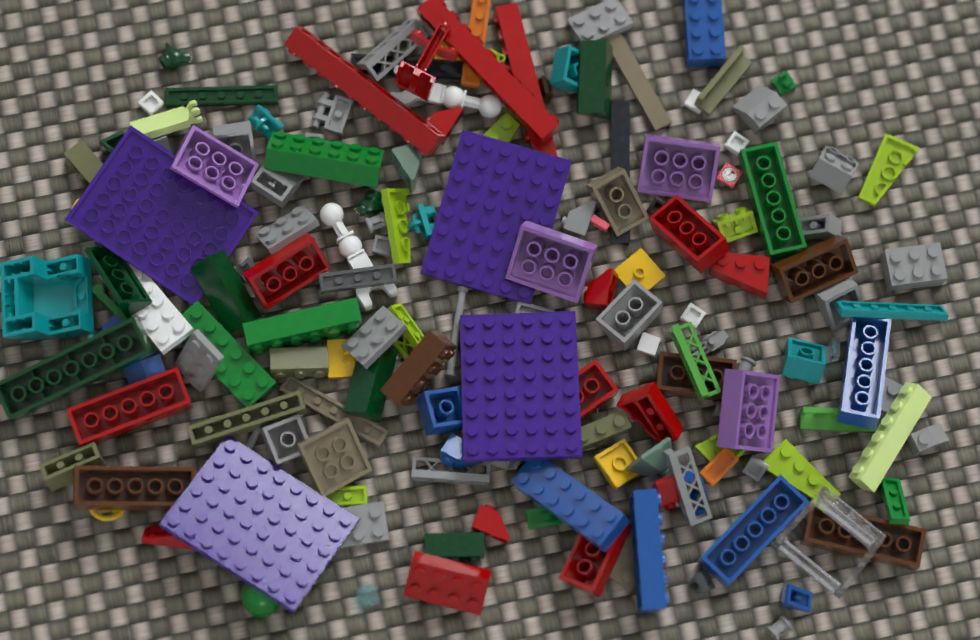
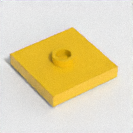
(641, 268)
(340, 361)
(613, 463)

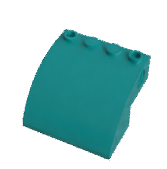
(47, 298)

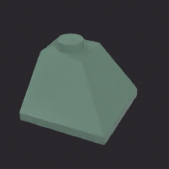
(407, 164)
(652, 461)

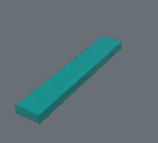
(891, 310)

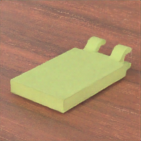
(168, 121)

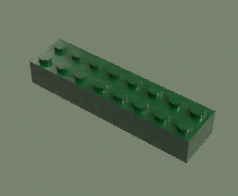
(74, 368)

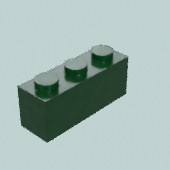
(455, 545)

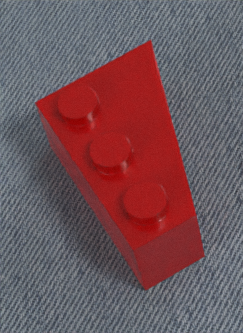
(743, 271)
(652, 412)

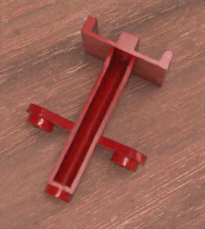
(415, 78)

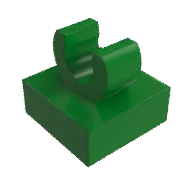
(783, 83)

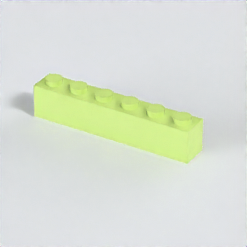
(889, 437)

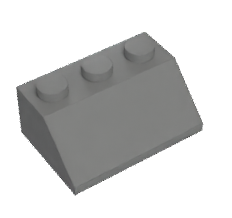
(629, 314)

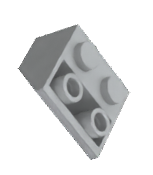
(834, 169)
(276, 185)

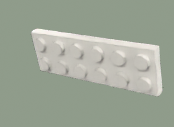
(161, 318)

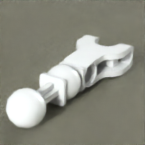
(453, 97)
(351, 248)

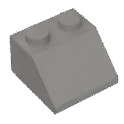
(760, 108)
(238, 137)
(841, 291)

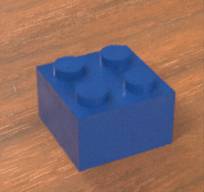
(441, 410)

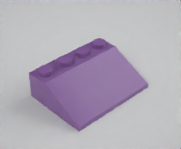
(214, 166)
(678, 167)
(551, 261)
(748, 410)

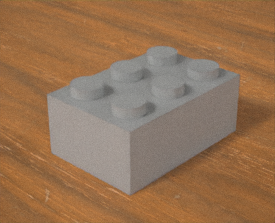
(913, 267)

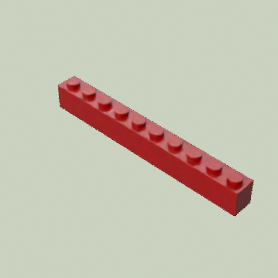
(520, 62)
(490, 71)
(364, 90)

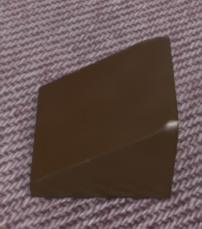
(545, 88)
(656, 204)

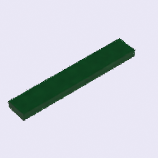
(222, 96)

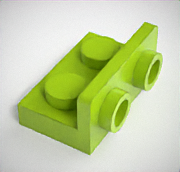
(737, 224)

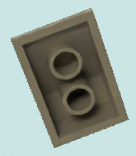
(618, 200)

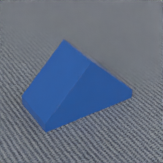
(795, 598)

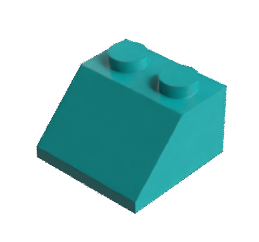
(565, 69)
(804, 360)

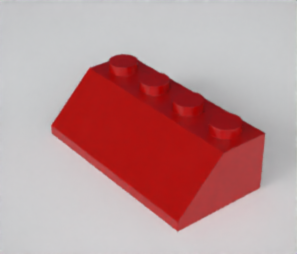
(589, 566)

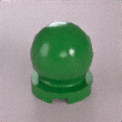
(257, 603)

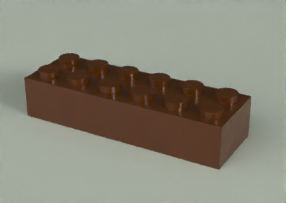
(129, 487)
(900, 548)

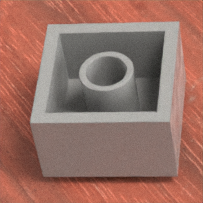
(282, 439)

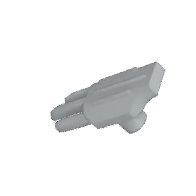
(712, 342)

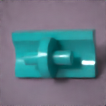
(264, 121)
(423, 214)

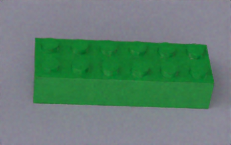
(324, 159)
(771, 201)
(303, 326)
(238, 369)

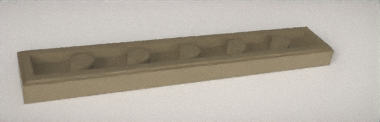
(638, 83)
(334, 412)

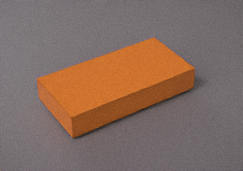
(718, 466)

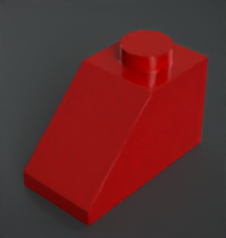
(446, 120)
(601, 290)
(668, 490)
(491, 523)

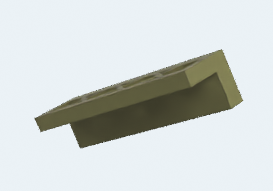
(723, 82)

